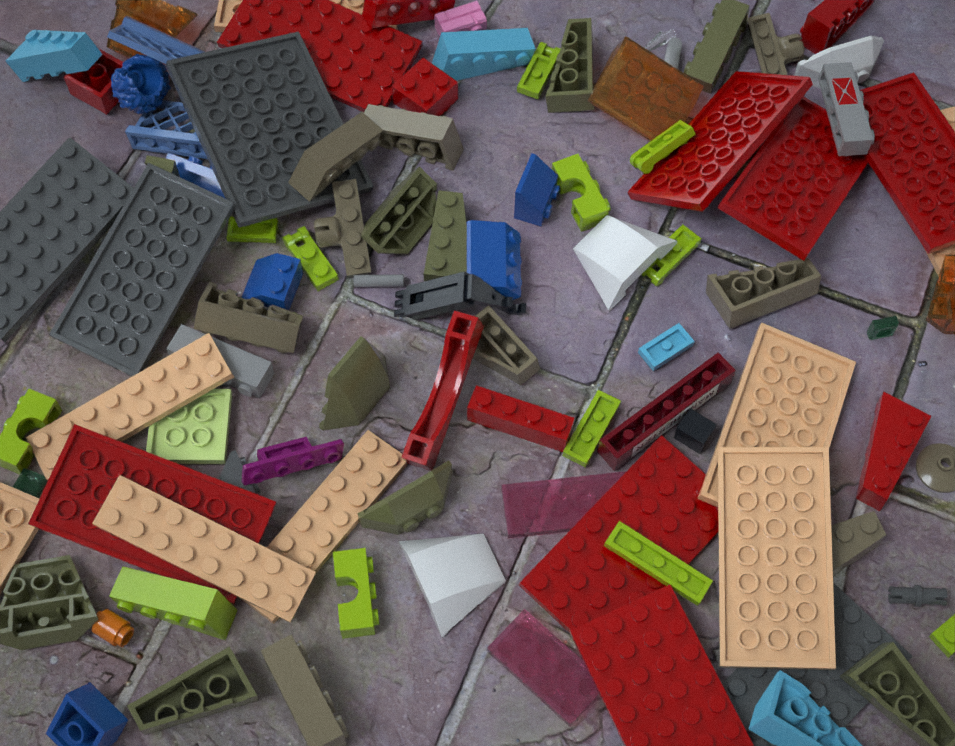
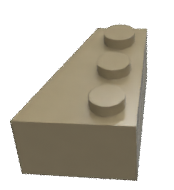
(503, 350)

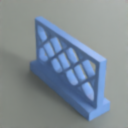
(150, 41)
(162, 140)

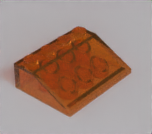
(644, 90)

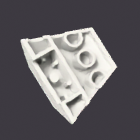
(618, 254)
(453, 575)

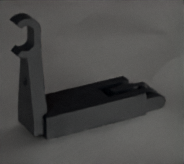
(451, 294)

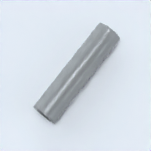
(379, 280)

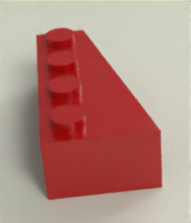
(830, 22)
(890, 445)

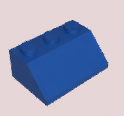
(495, 255)

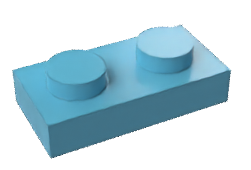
(666, 347)

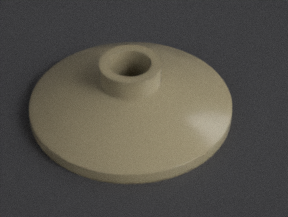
(931, 470)

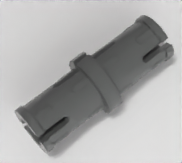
(917, 595)

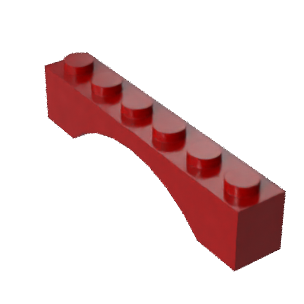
(457, 354)

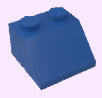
(536, 192)
(274, 280)
(86, 719)

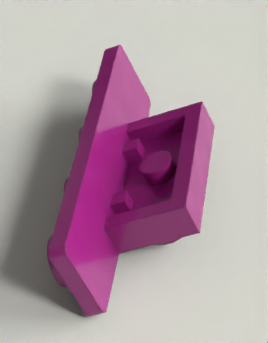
(289, 458)

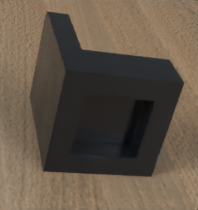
(694, 430)

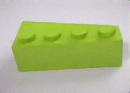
(174, 601)

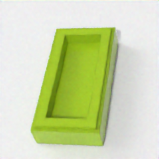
(259, 232)

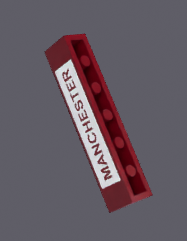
(665, 411)

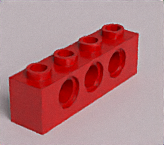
(394, 12)

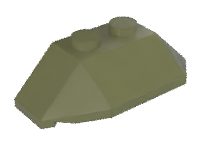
(402, 215)
(410, 504)

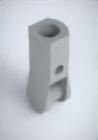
(673, 51)

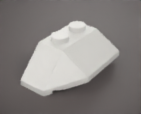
(860, 52)

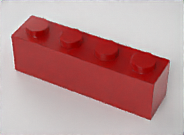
(520, 418)

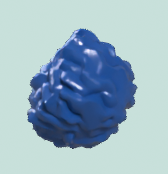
(140, 84)

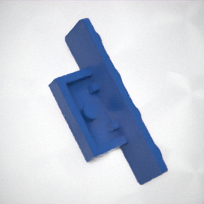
(196, 173)

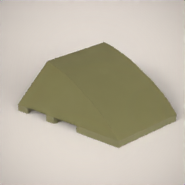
(355, 386)
(44, 605)

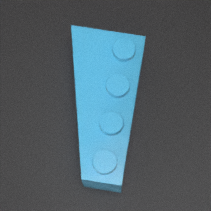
(482, 51)
(53, 54)

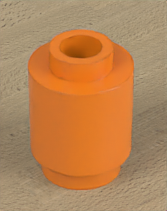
(112, 628)

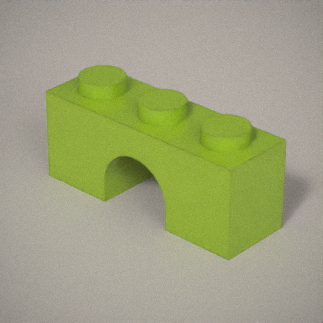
(576, 177)
(32, 412)
(357, 616)

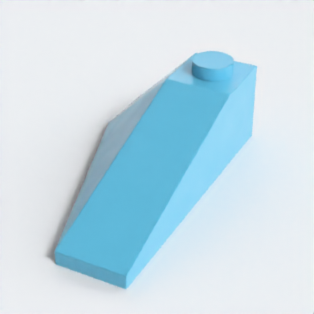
(792, 718)

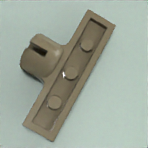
(771, 50)
(345, 229)

